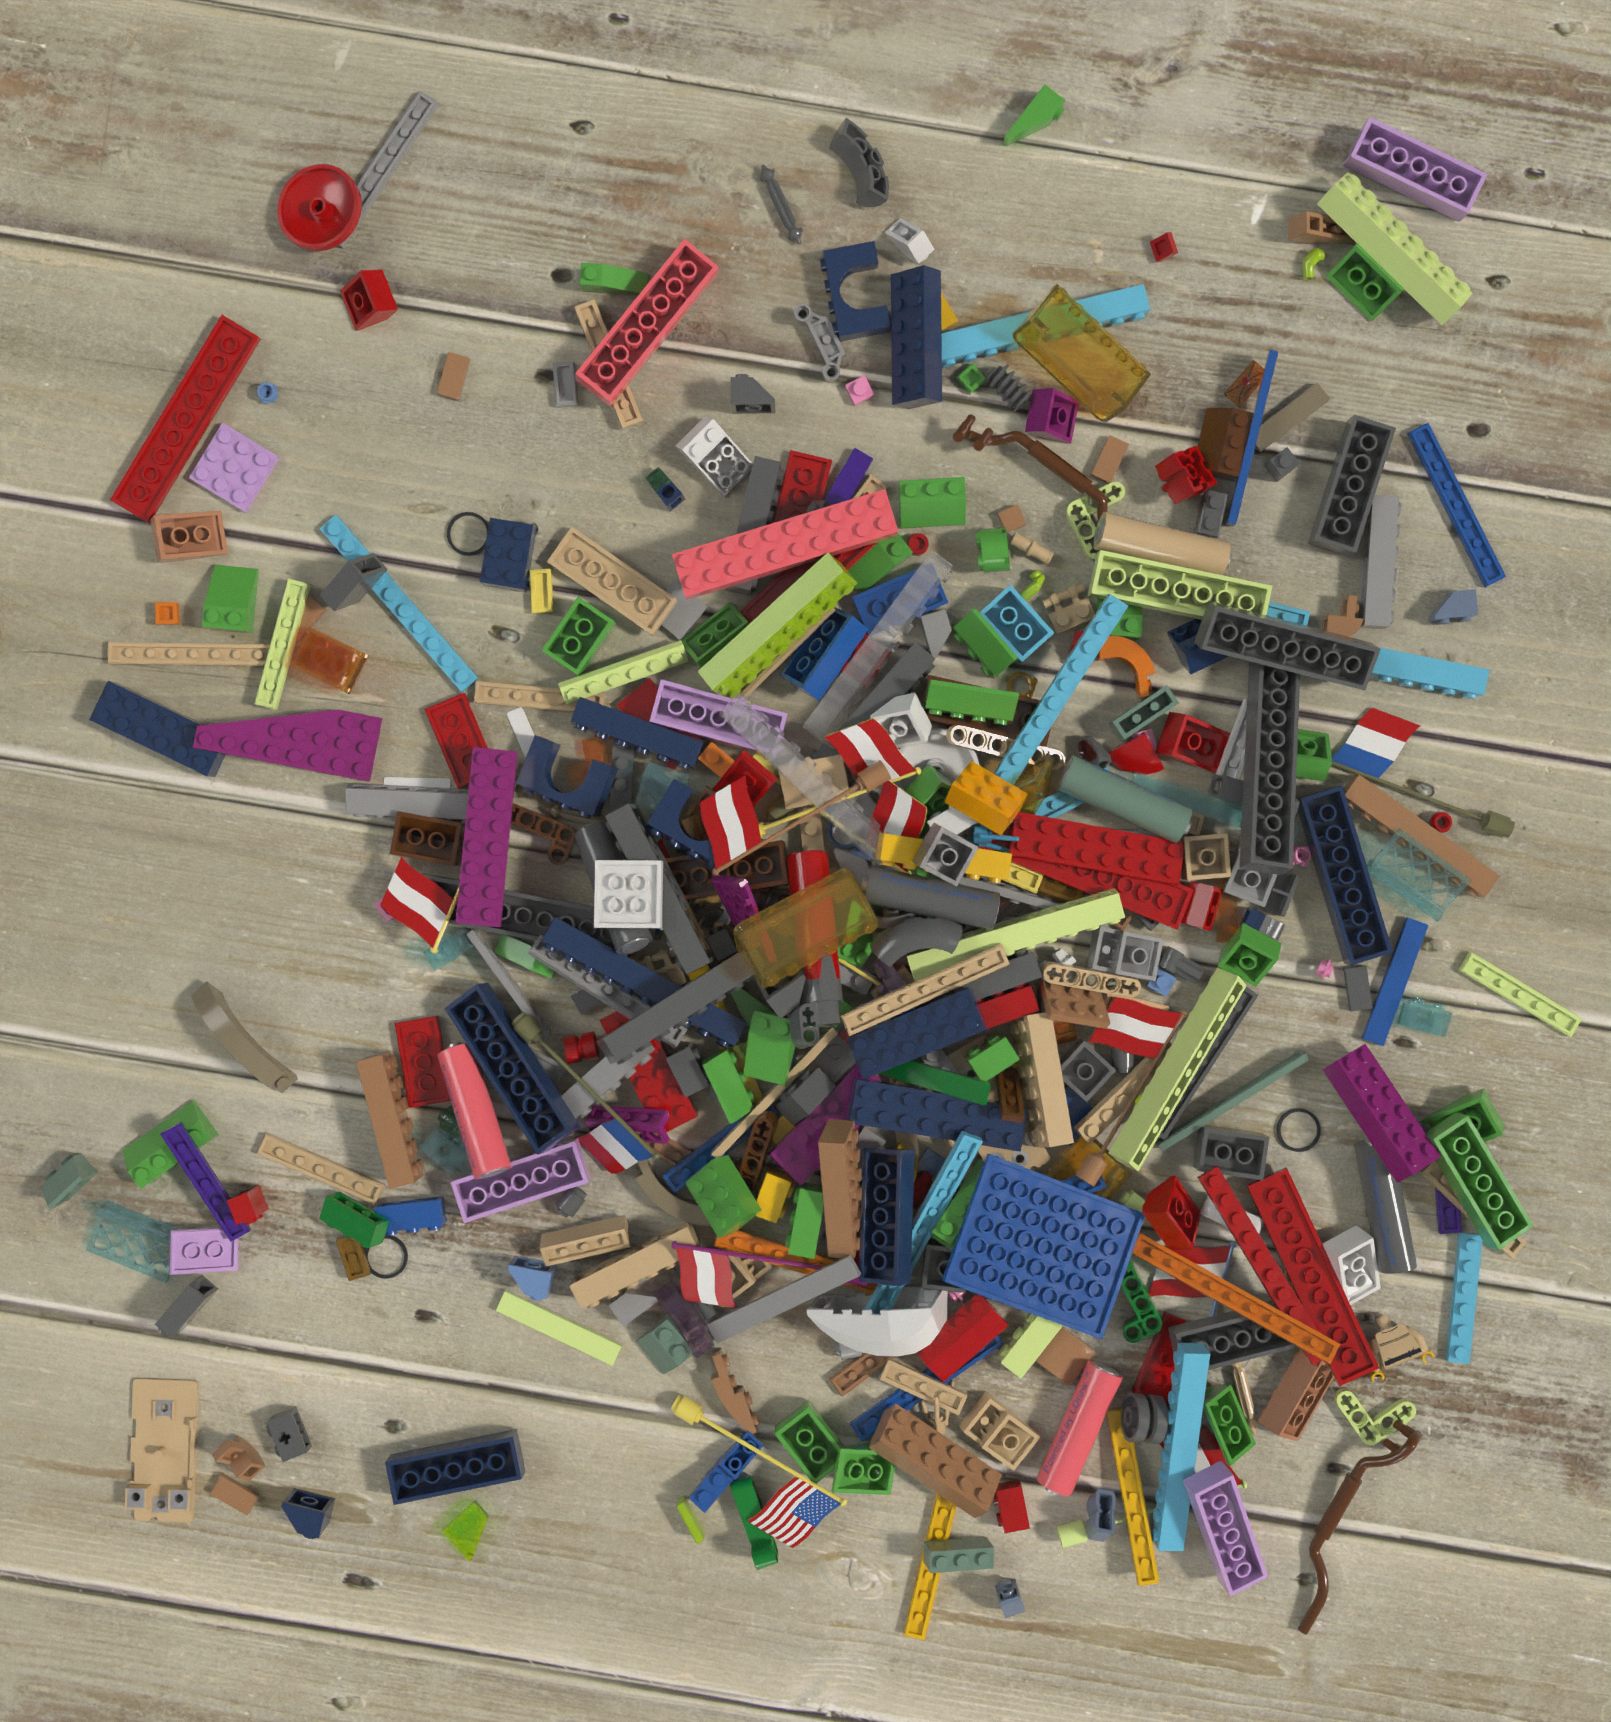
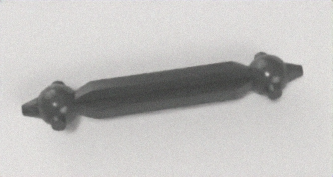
(781, 204)

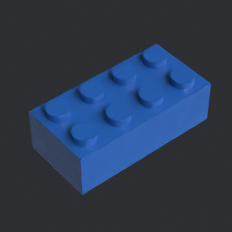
(824, 654)

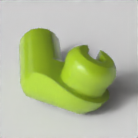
(1314, 256)
(1035, 586)

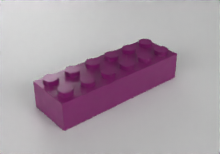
(1381, 1113)
(799, 1149)

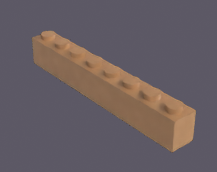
(1391, 816)

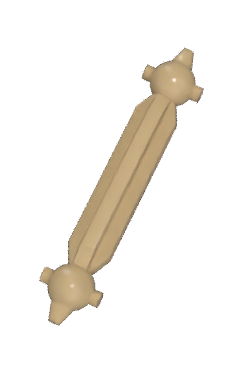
(1244, 1396)

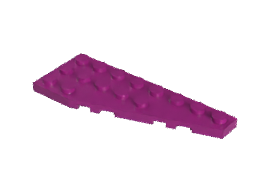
(316, 741)

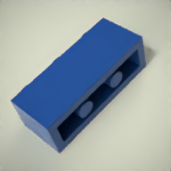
(413, 1214)

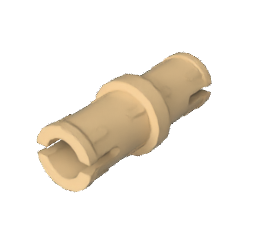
(1031, 548)

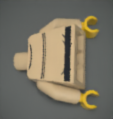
(1396, 1346)

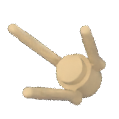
(936, 1419)

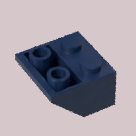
(1189, 654)

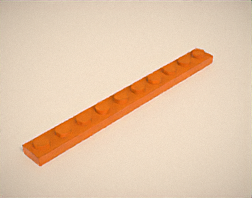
(1235, 1299)

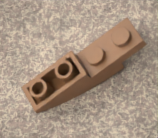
(734, 1399)

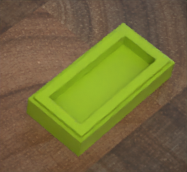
(690, 1519)

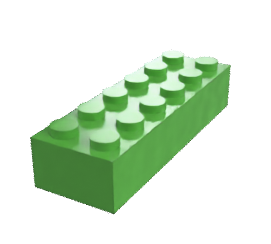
(1478, 1182)

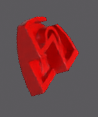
(1136, 756)

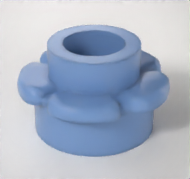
(263, 388)

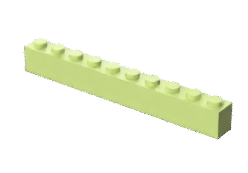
(1025, 931)
(1177, 1069)
(1037, 1331)

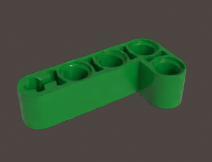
(1142, 1312)
(748, 1502)

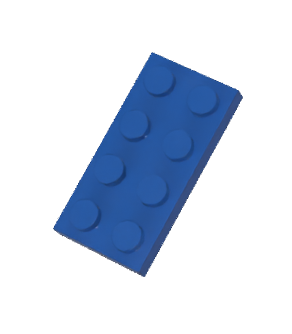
(876, 601)

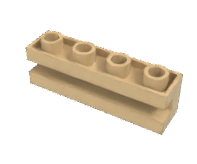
(585, 1240)

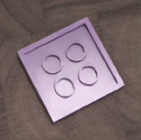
(234, 467)

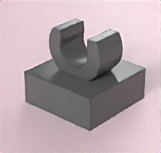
(706, 914)

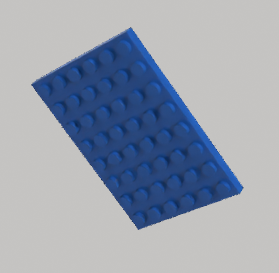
(1043, 1246)

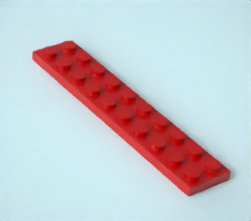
(185, 419)
(1147, 898)
(1312, 1273)

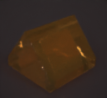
(1064, 1032)

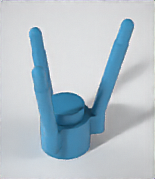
(983, 835)

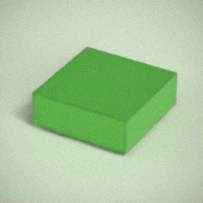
(971, 378)

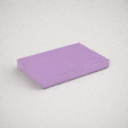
(202, 1251)

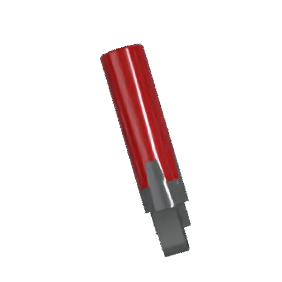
(822, 979)

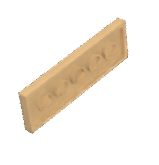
(612, 581)

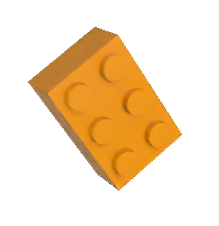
(986, 798)

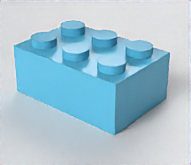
(1016, 623)

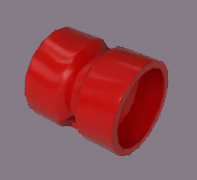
(582, 1047)

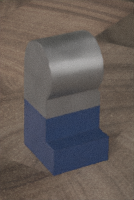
(1263, 923)

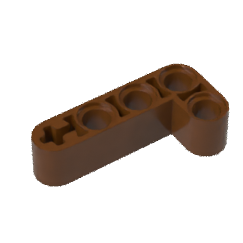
(555, 834)
(755, 1151)

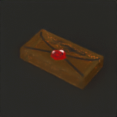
(1245, 384)

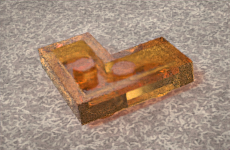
(593, 749)

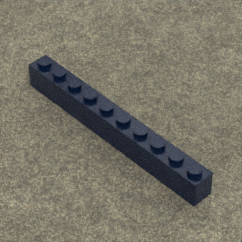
(635, 979)

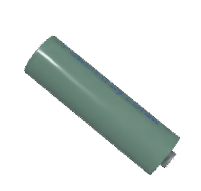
(1125, 799)

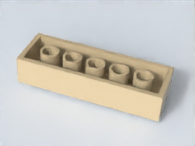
(1041, 1081)
(631, 1265)

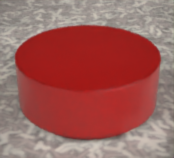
(918, 544)

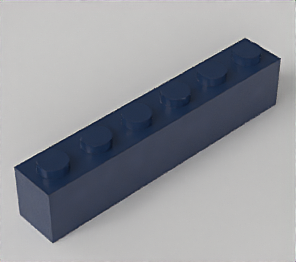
(636, 733)

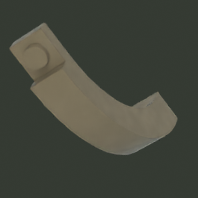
(238, 1041)
(666, 1199)

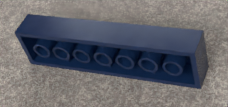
(1343, 876)
(512, 1068)
(930, 1114)

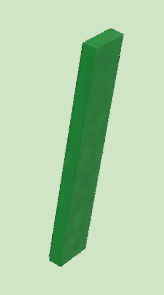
(941, 1081)

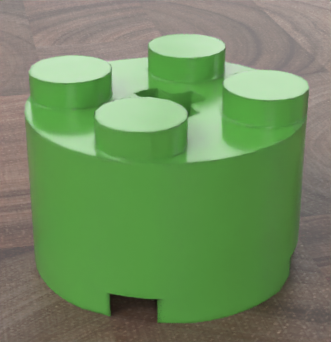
(994, 550)

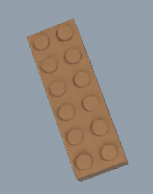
(390, 1119)
(841, 1187)
(935, 1461)

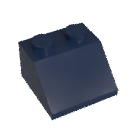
(308, 1512)

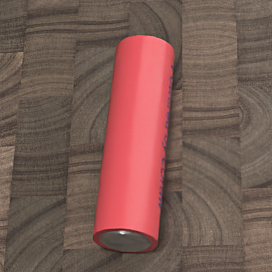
(474, 1111)
(1079, 1428)

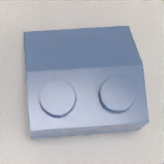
(533, 1276)

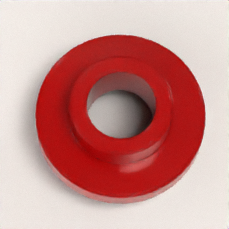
(1447, 821)

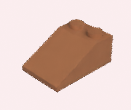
(188, 536)

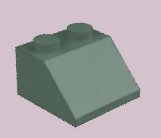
(68, 1180)
(665, 1345)

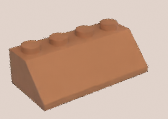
(1296, 1397)

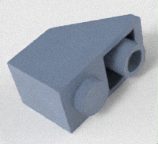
(1456, 605)
(1009, 1598)

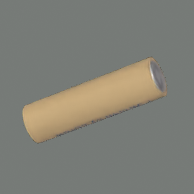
(1161, 544)

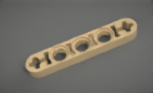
(1099, 984)

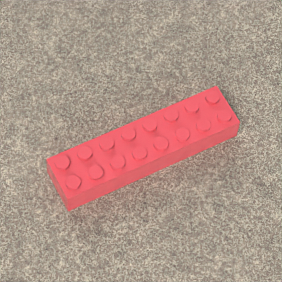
(647, 323)

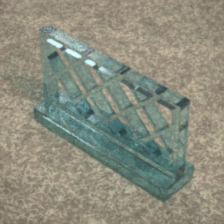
(1408, 891)
(137, 1224)

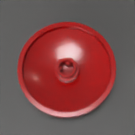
(319, 207)

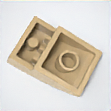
(746, 1272)
(999, 1431)

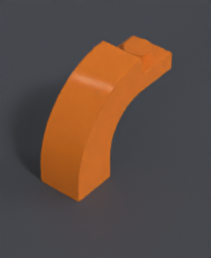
(1135, 657)

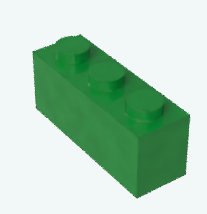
(354, 1219)

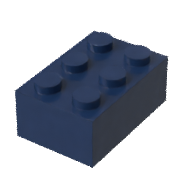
(508, 555)

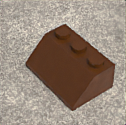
(1224, 440)
(427, 838)

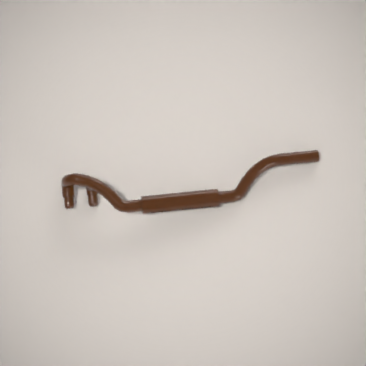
(1038, 452)
(1340, 1504)

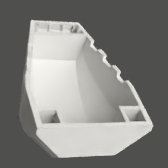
(895, 1332)

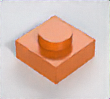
(167, 613)

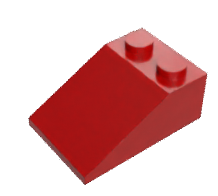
(1192, 742)

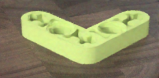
(1086, 511)
(1373, 1424)

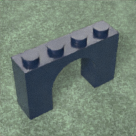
(840, 264)
(536, 777)
(666, 824)

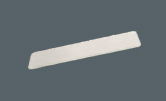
(521, 728)
(420, 782)

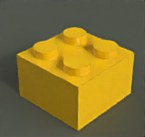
(772, 1194)

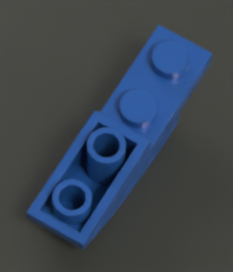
(723, 1472)

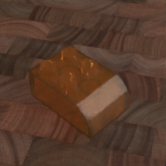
(329, 660)

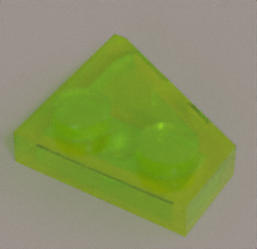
(467, 1529)

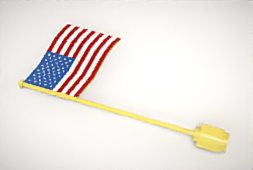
(794, 1507)

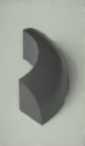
(863, 163)
(915, 935)

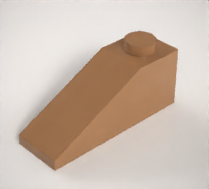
(1316, 229)

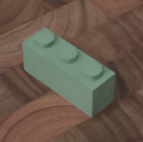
(1143, 713)
(958, 1555)

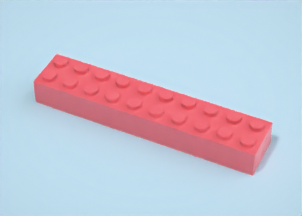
(785, 544)

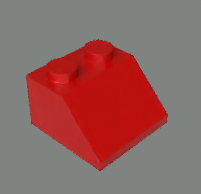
(368, 299)

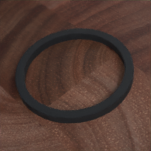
(449, 531)
(1317, 1134)
(404, 1263)

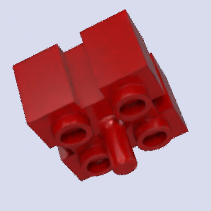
(1185, 475)

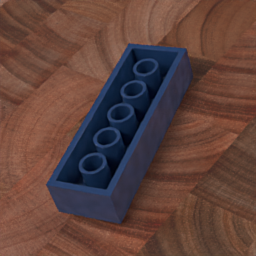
(916, 337)
(154, 727)
(917, 1033)
(886, 1216)
(455, 1466)

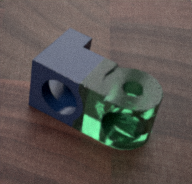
(665, 489)

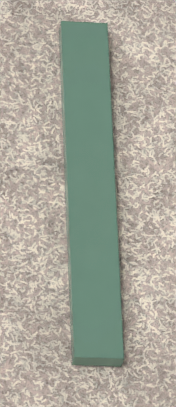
(1232, 1100)

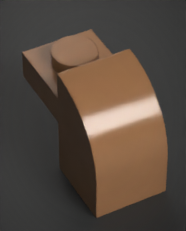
(1346, 623)
(241, 1457)

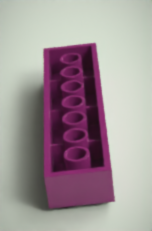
(486, 837)

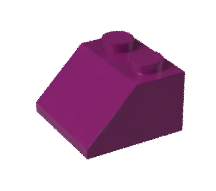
(1052, 415)

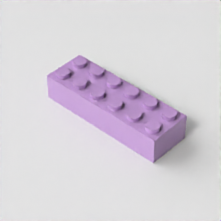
(1415, 169)
(697, 714)
(527, 1180)
(1225, 1528)

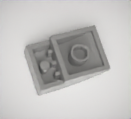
(1248, 884)
(1125, 953)

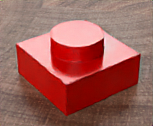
(1163, 247)

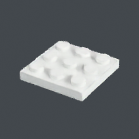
(628, 894)

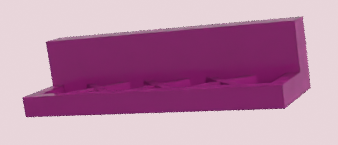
(639, 1119)

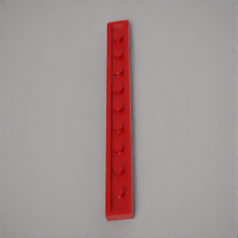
(1254, 1248)

